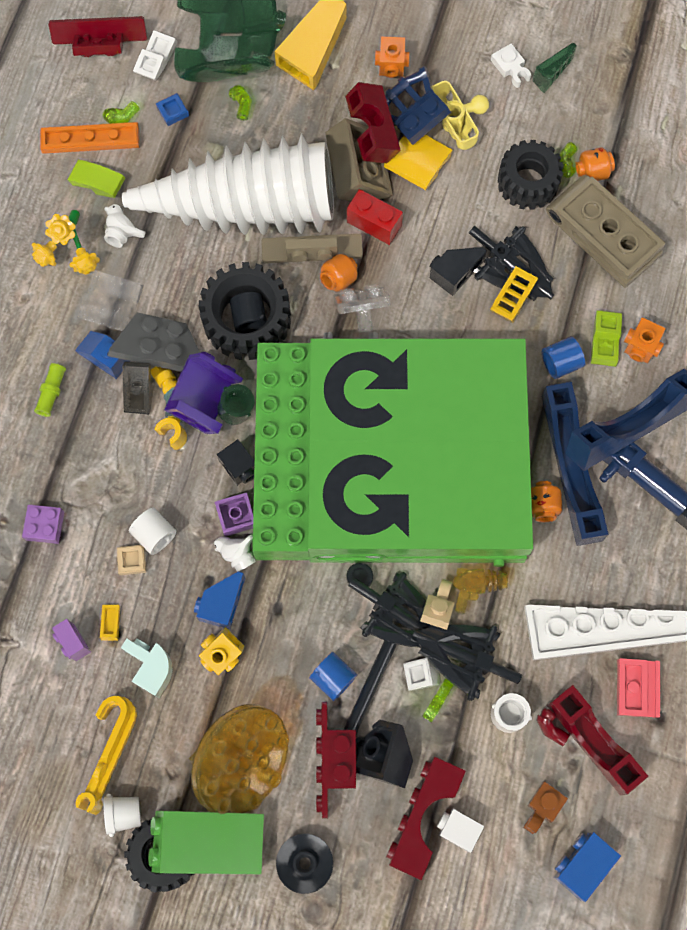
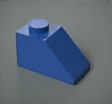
(95, 349)
(220, 601)

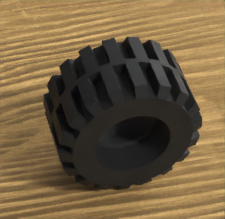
(533, 157)
(139, 864)

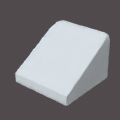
(421, 674)

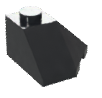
(384, 754)

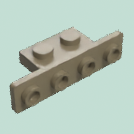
(311, 248)

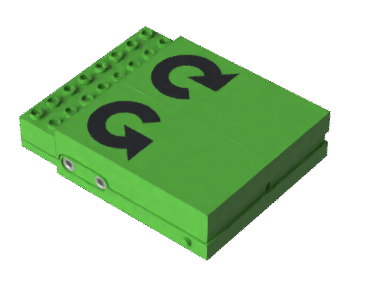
(392, 451)

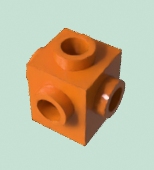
(392, 57)
(644, 341)

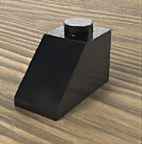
(455, 267)

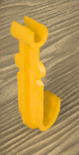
(110, 754)

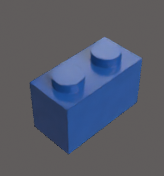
(586, 865)

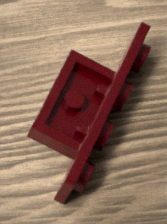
(97, 35)
(338, 759)

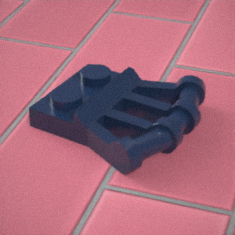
(421, 115)

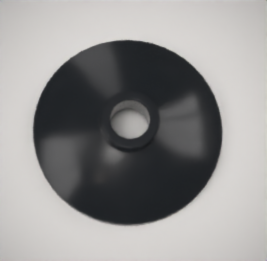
(288, 863)

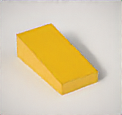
(110, 623)

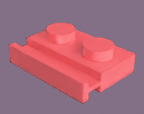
(638, 688)

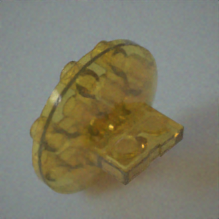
(239, 760)

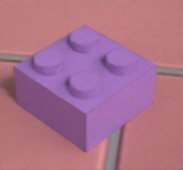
(235, 514)
(43, 524)
(71, 640)

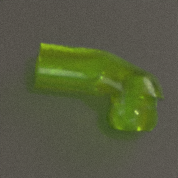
(116, 115)

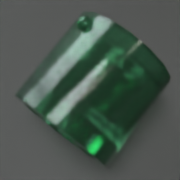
(235, 404)

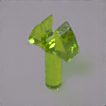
(438, 700)

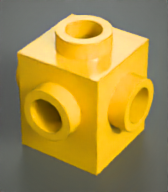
(229, 650)

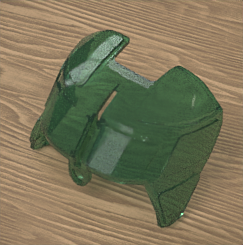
(230, 56)

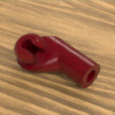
(549, 729)

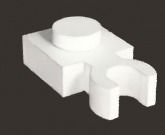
(511, 63)

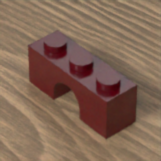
(369, 104)

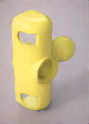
(462, 124)

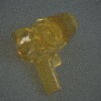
(474, 582)

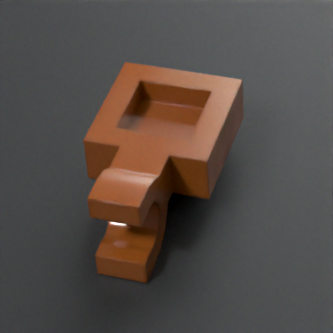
(546, 805)

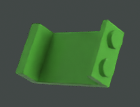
(206, 843)

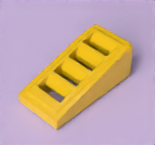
(502, 312)

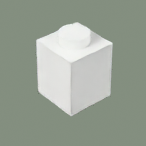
(459, 829)

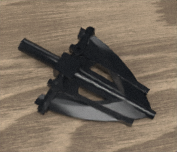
(504, 256)
(389, 608)
(437, 645)

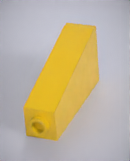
(312, 42)

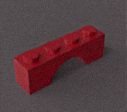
(610, 758)
(440, 782)

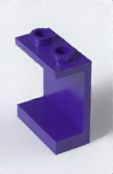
(199, 391)

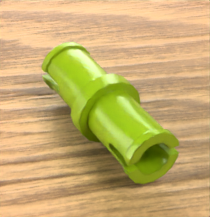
(50, 390)

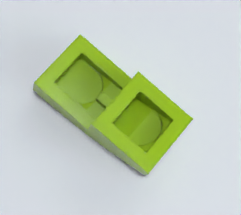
(97, 178)
(606, 338)

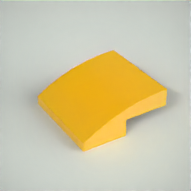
(420, 161)

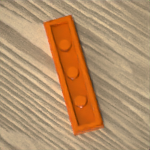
(89, 137)

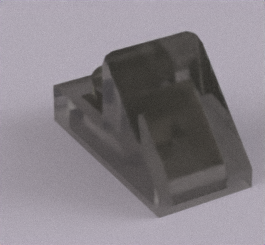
(137, 387)

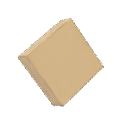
(131, 560)

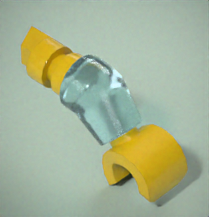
(167, 381)

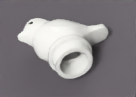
(119, 227)
(236, 551)

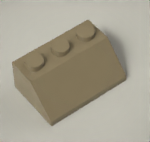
(348, 166)

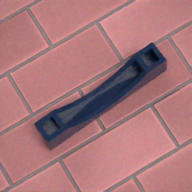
(602, 439)
(581, 500)

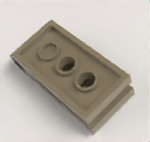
(589, 212)

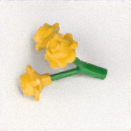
(61, 230)

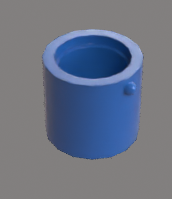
(563, 357)
(333, 676)

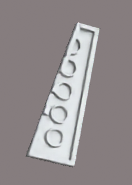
(584, 630)

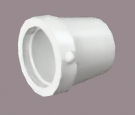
(121, 813)

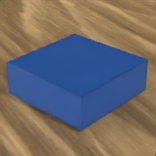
(172, 109)

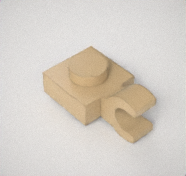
(438, 608)

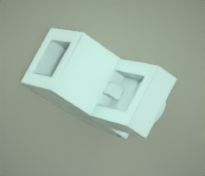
(156, 667)

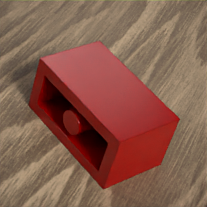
(374, 217)

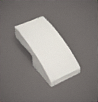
(156, 56)

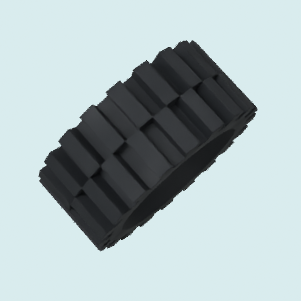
(234, 283)

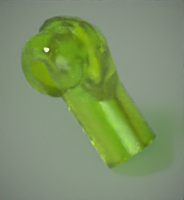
(241, 95)
(566, 155)

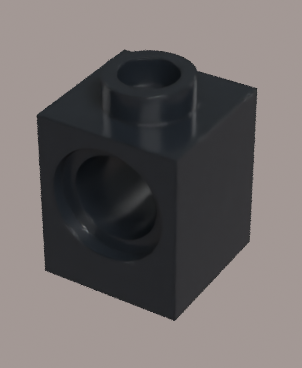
(237, 462)

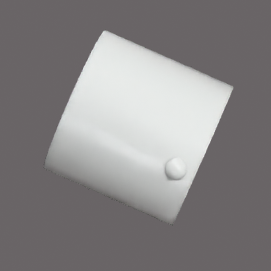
(152, 531)
(510, 713)

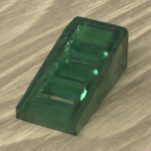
(551, 69)

